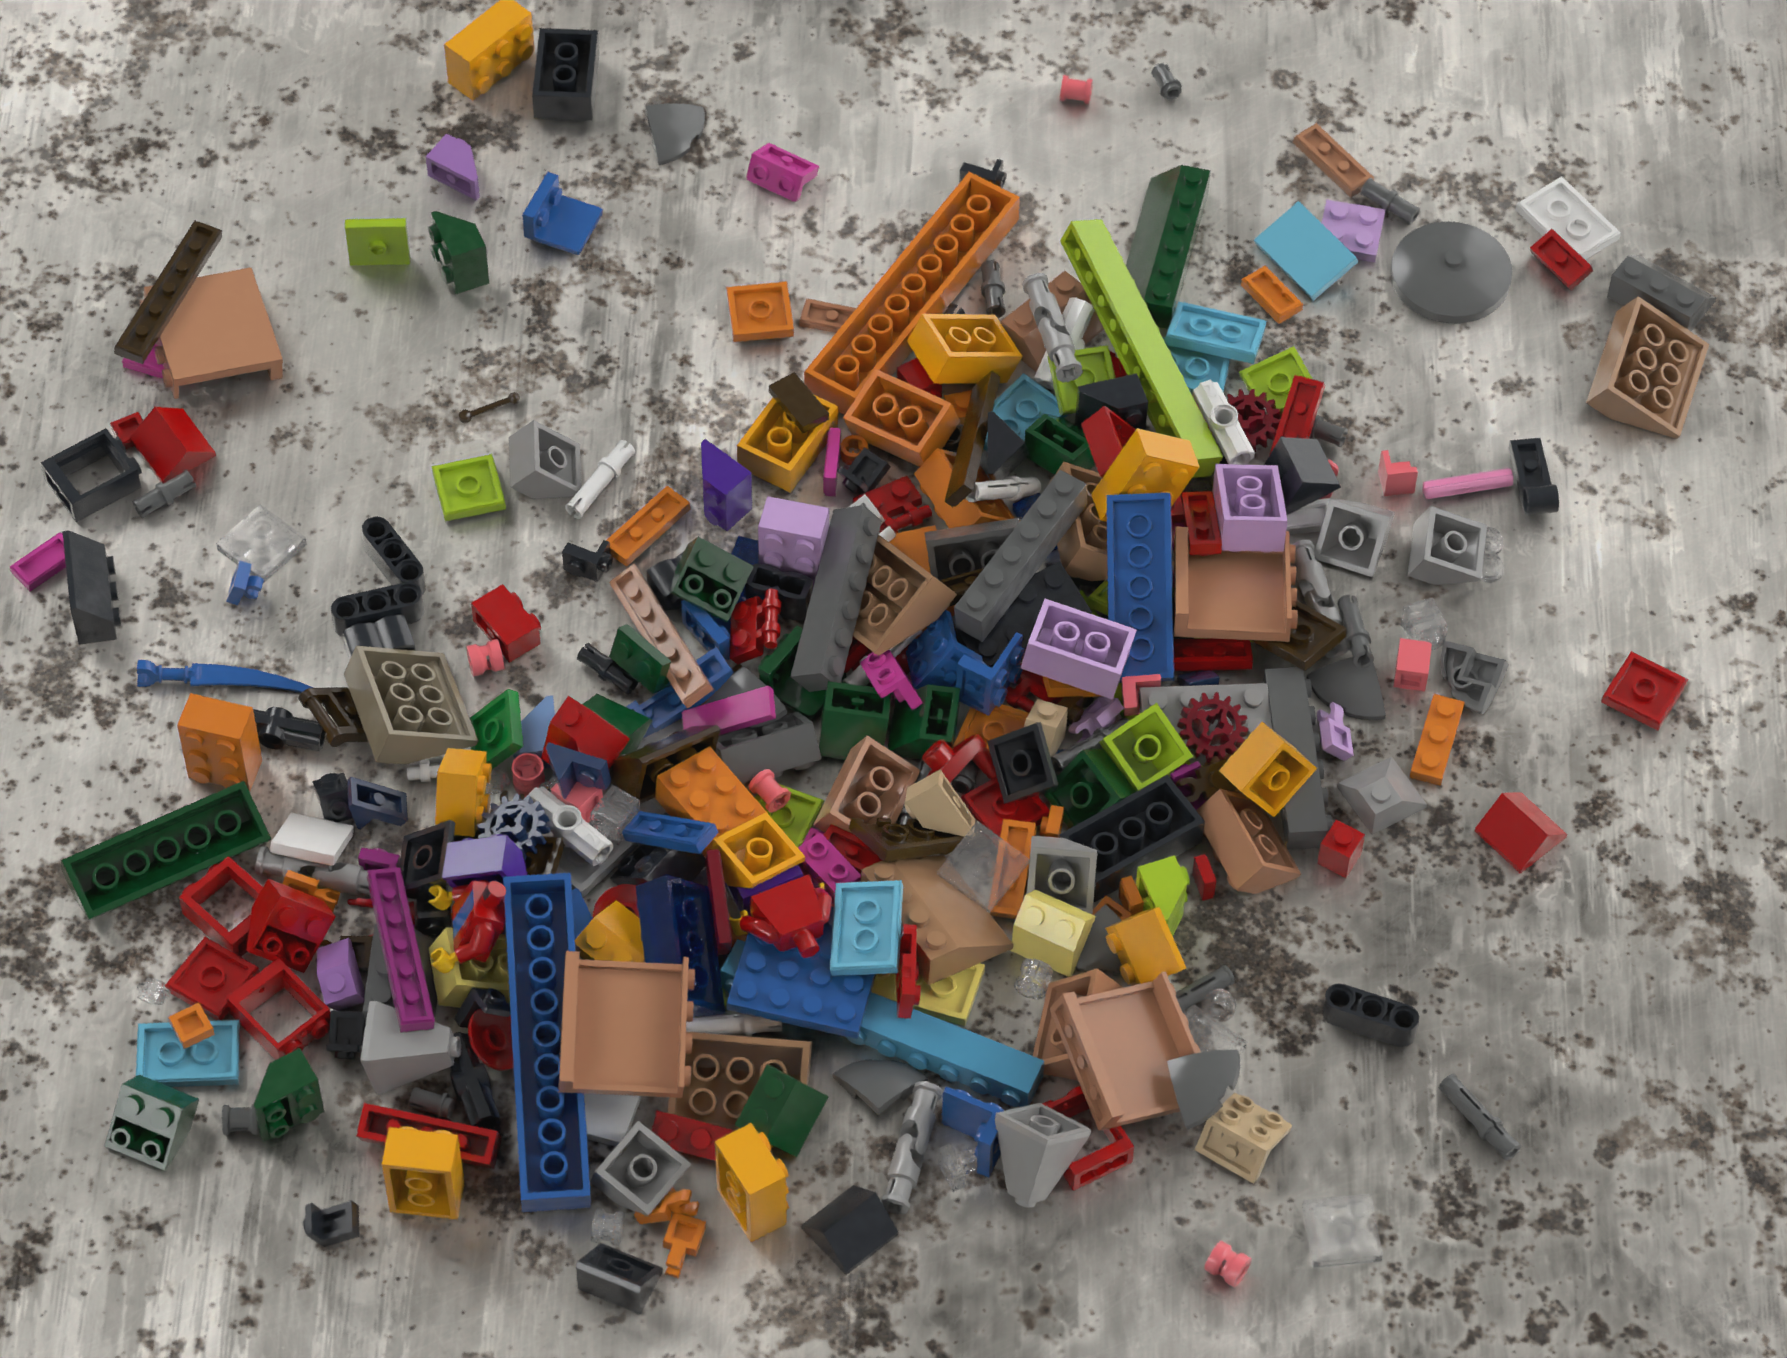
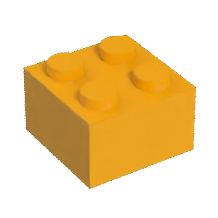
(1267, 769)
(462, 789)

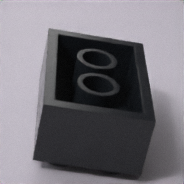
(565, 74)

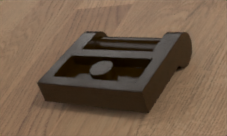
(341, 708)

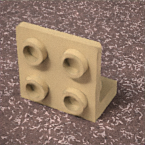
(1242, 1136)

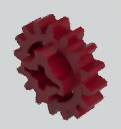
(1256, 416)
(1199, 720)

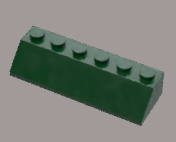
(1167, 238)
(164, 850)

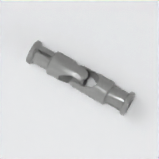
(1052, 327)
(1315, 588)
(340, 877)
(911, 1147)

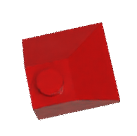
(584, 731)

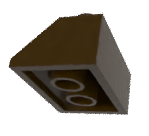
(638, 770)

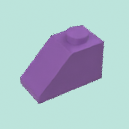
(454, 166)
(339, 975)

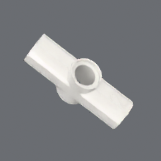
(1076, 318)
(1223, 423)
(581, 836)

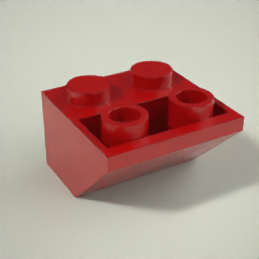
(287, 925)

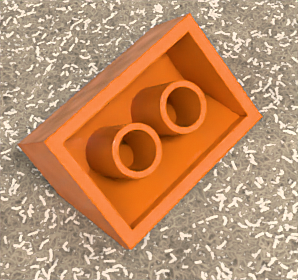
(934, 482)

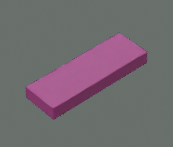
(734, 712)

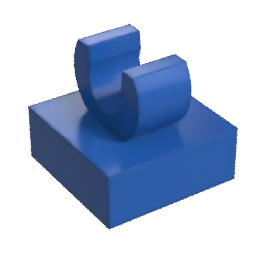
(243, 584)

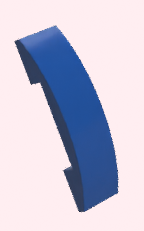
(666, 705)

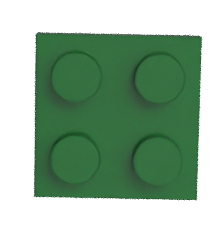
(499, 728)

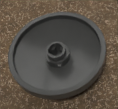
(1451, 272)

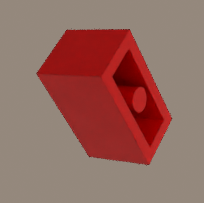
(504, 618)

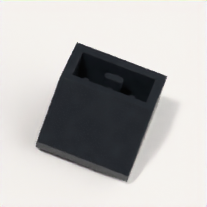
(653, 862)

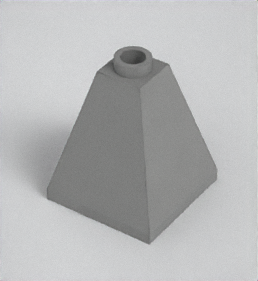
(403, 1057)
(1036, 1149)

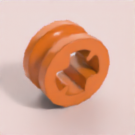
(855, 442)

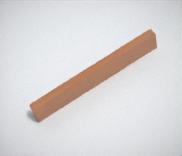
(659, 630)

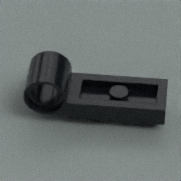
(1533, 477)

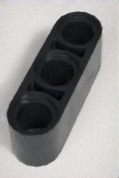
(384, 543)
(391, 600)
(1358, 1003)

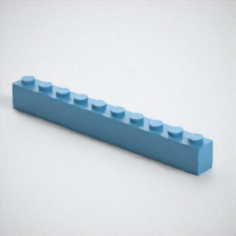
(937, 1047)

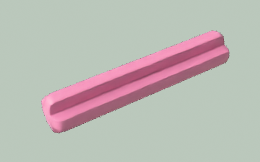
(1468, 483)

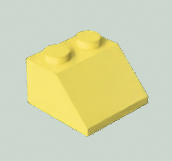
(1051, 931)

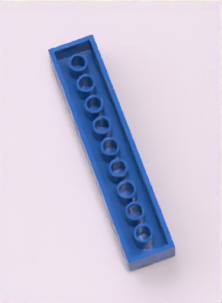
(548, 1121)

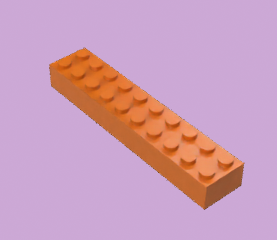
(917, 283)

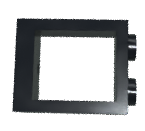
(79, 456)

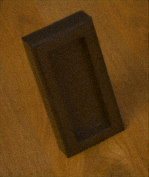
(798, 402)

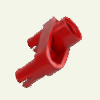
(953, 760)

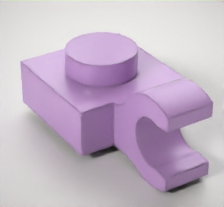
(1098, 714)
(1334, 735)

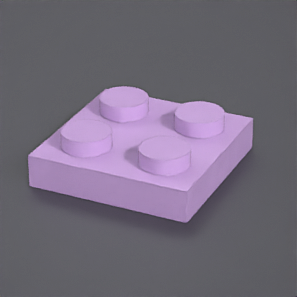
(1355, 227)

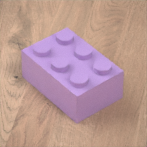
(1250, 507)
(792, 536)
(1078, 648)

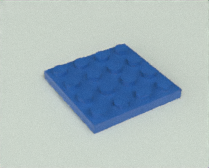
(799, 988)

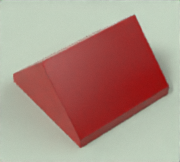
(171, 443)
(1519, 830)

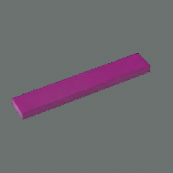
(400, 949)

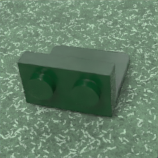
(640, 659)
(776, 673)

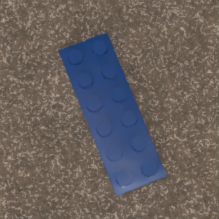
(1142, 579)

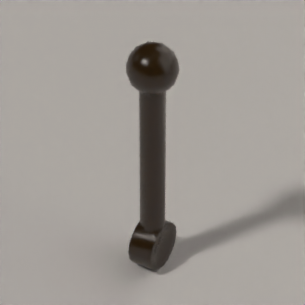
(465, 415)

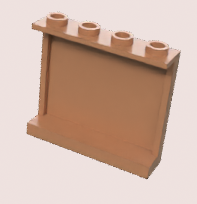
(218, 332)
(1234, 593)
(625, 1027)
(1123, 1047)

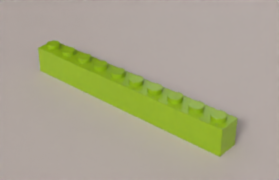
(1138, 338)

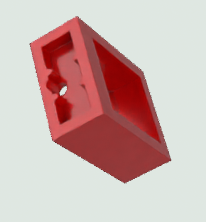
(1106, 437)
(198, 892)
(263, 987)
(1102, 1161)

